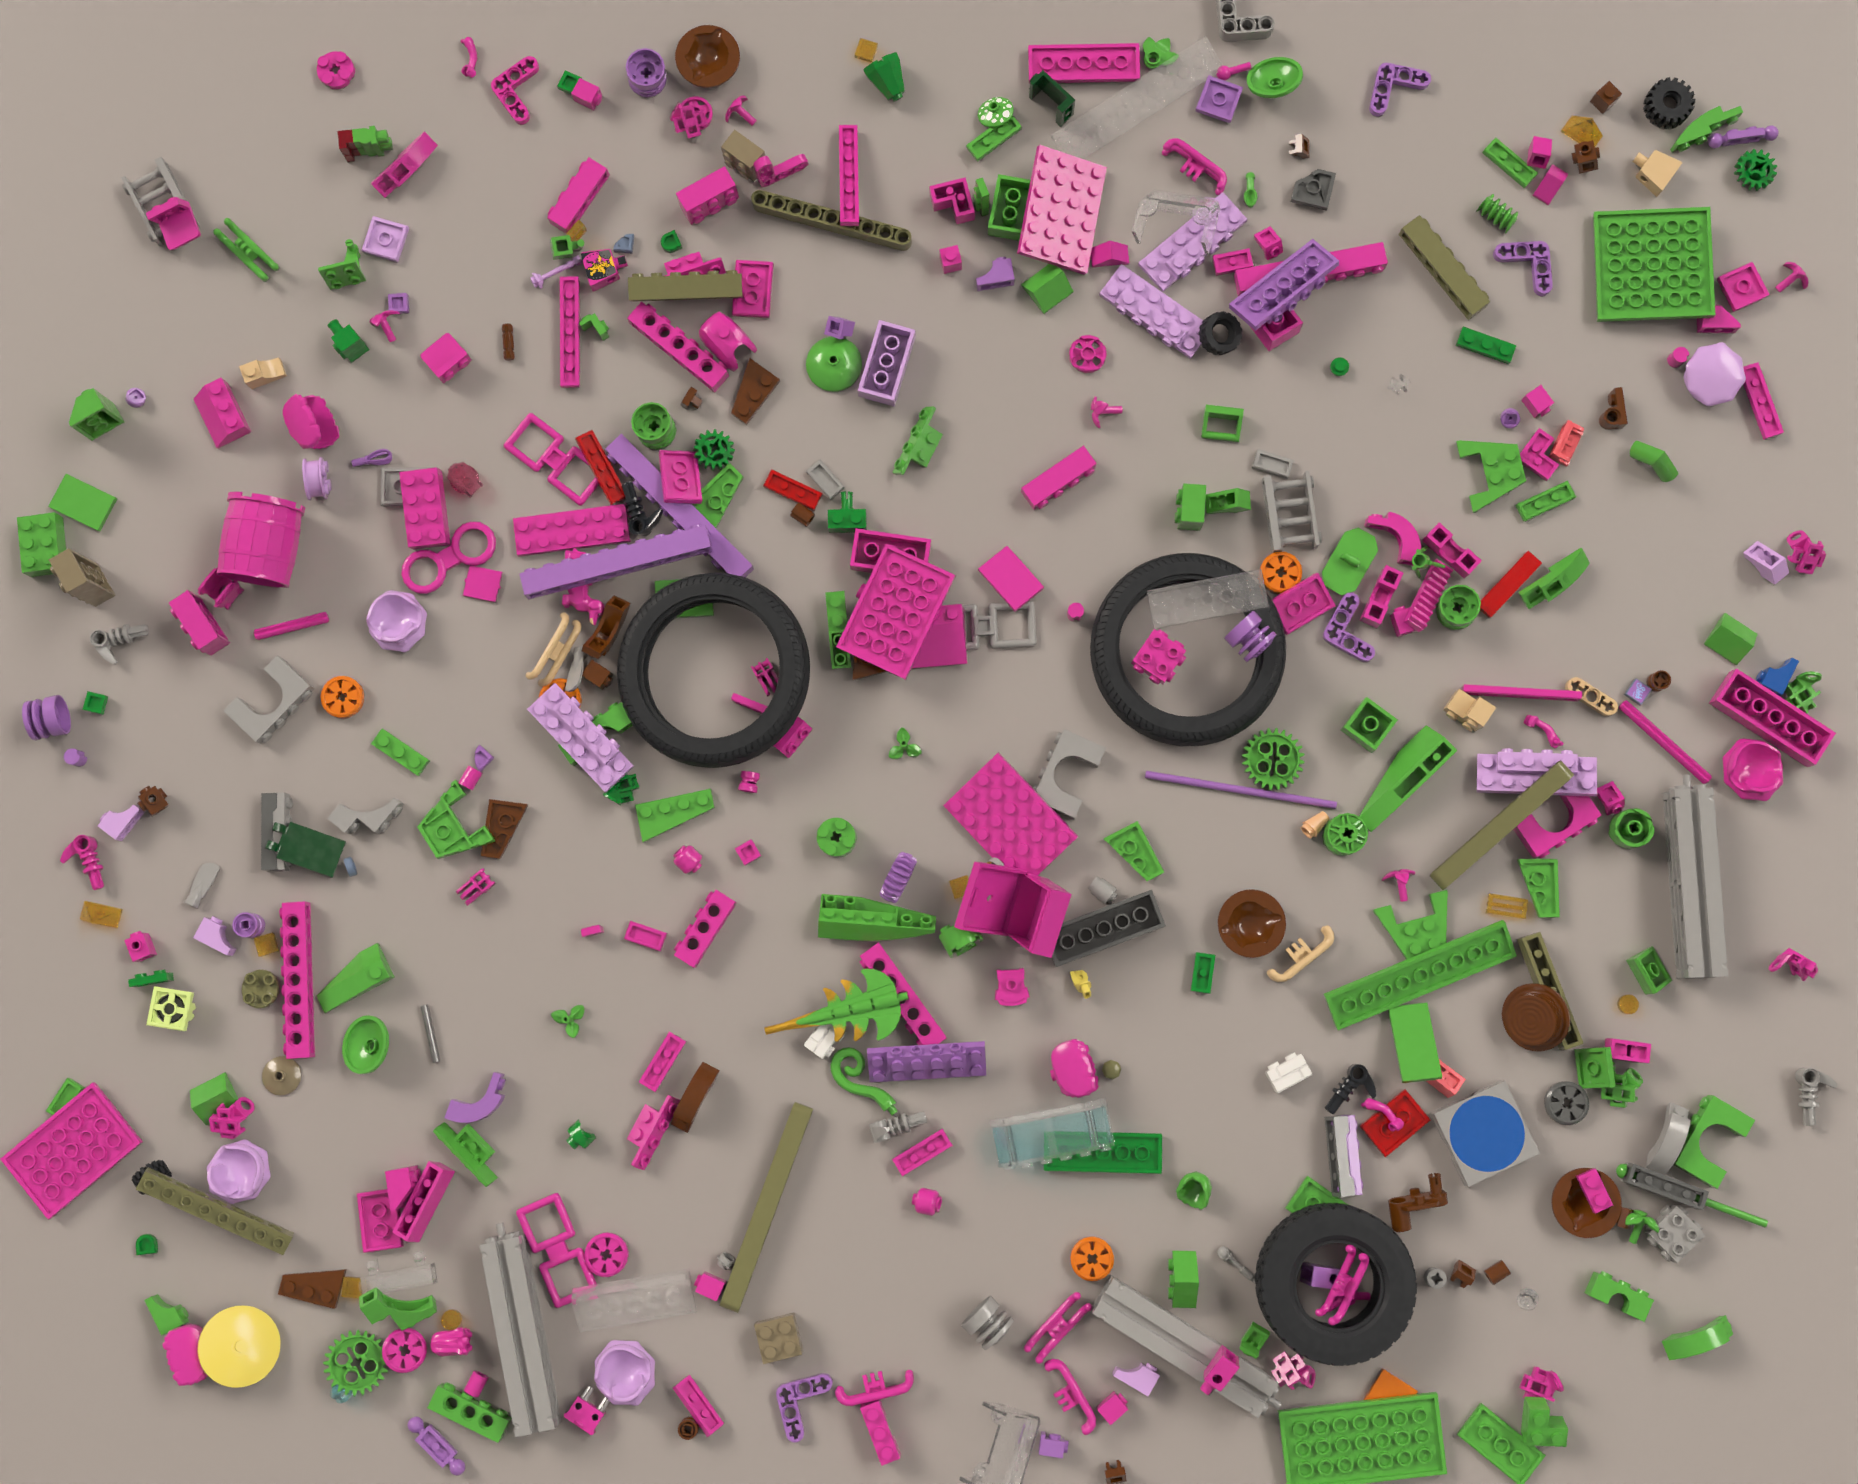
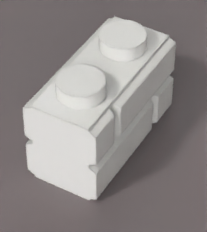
(822, 1041)
(1288, 1072)

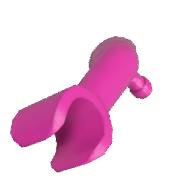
(468, 70)
(1553, 739)
(1395, 1123)

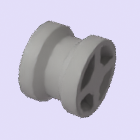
(1431, 1275)

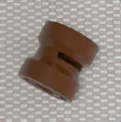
(1662, 678)
(690, 1425)

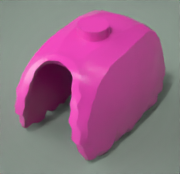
(722, 337)
(310, 422)
(1073, 1069)
(183, 1355)

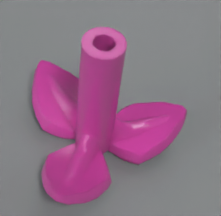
(737, 107)
(1797, 273)
(381, 319)
(1101, 407)
(1402, 878)

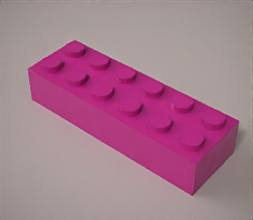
(1772, 718)

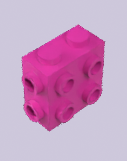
(1159, 657)

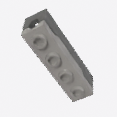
(274, 808)

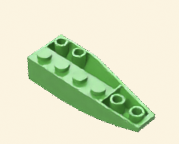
(1406, 773)
(869, 920)

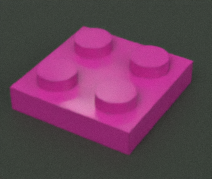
(1743, 286)

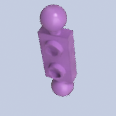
(1748, 135)
(436, 1445)

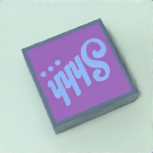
(1637, 691)

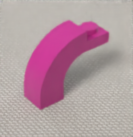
(1403, 532)

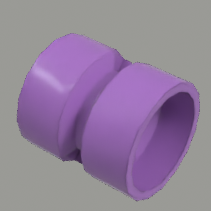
(248, 925)

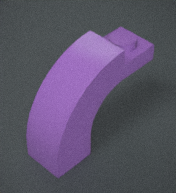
(465, 1112)

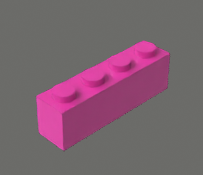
(578, 195)
(1059, 477)
(423, 1201)

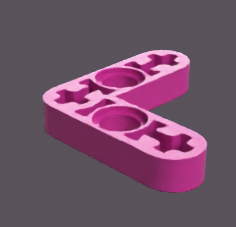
(508, 91)
(767, 174)

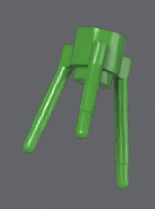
(1422, 561)

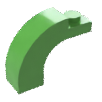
(1698, 1340)

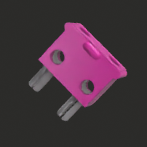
(584, 1416)

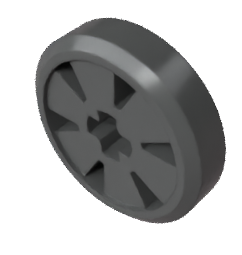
(1578, 1106)

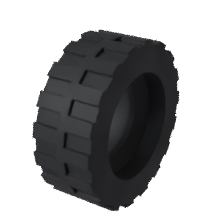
(1233, 327)

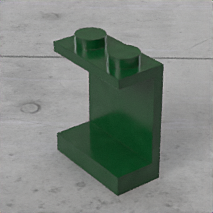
(1049, 86)

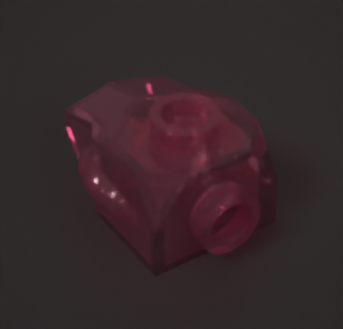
(464, 478)

